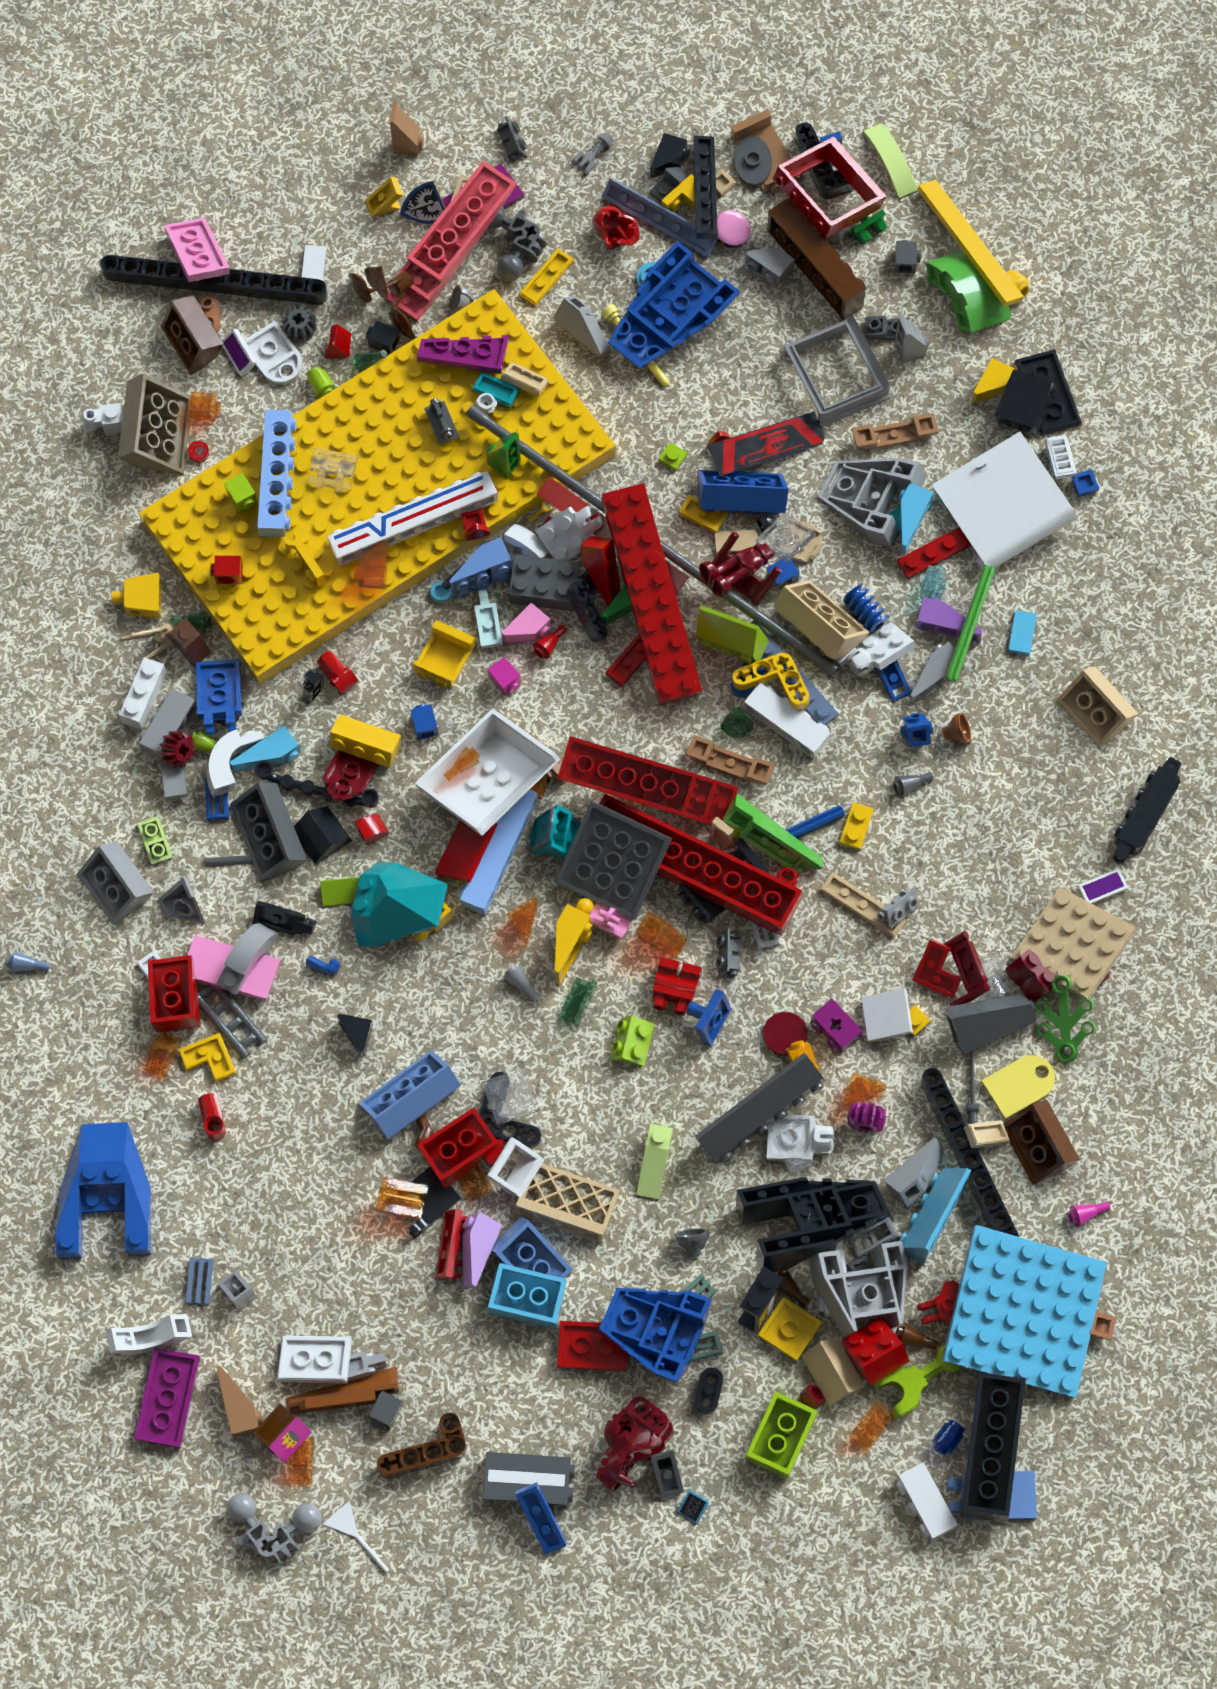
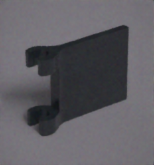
(436, 1202)

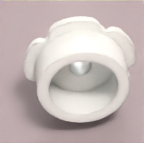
(486, 398)

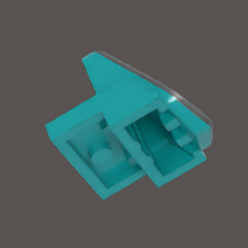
(554, 832)

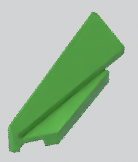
(770, 837)

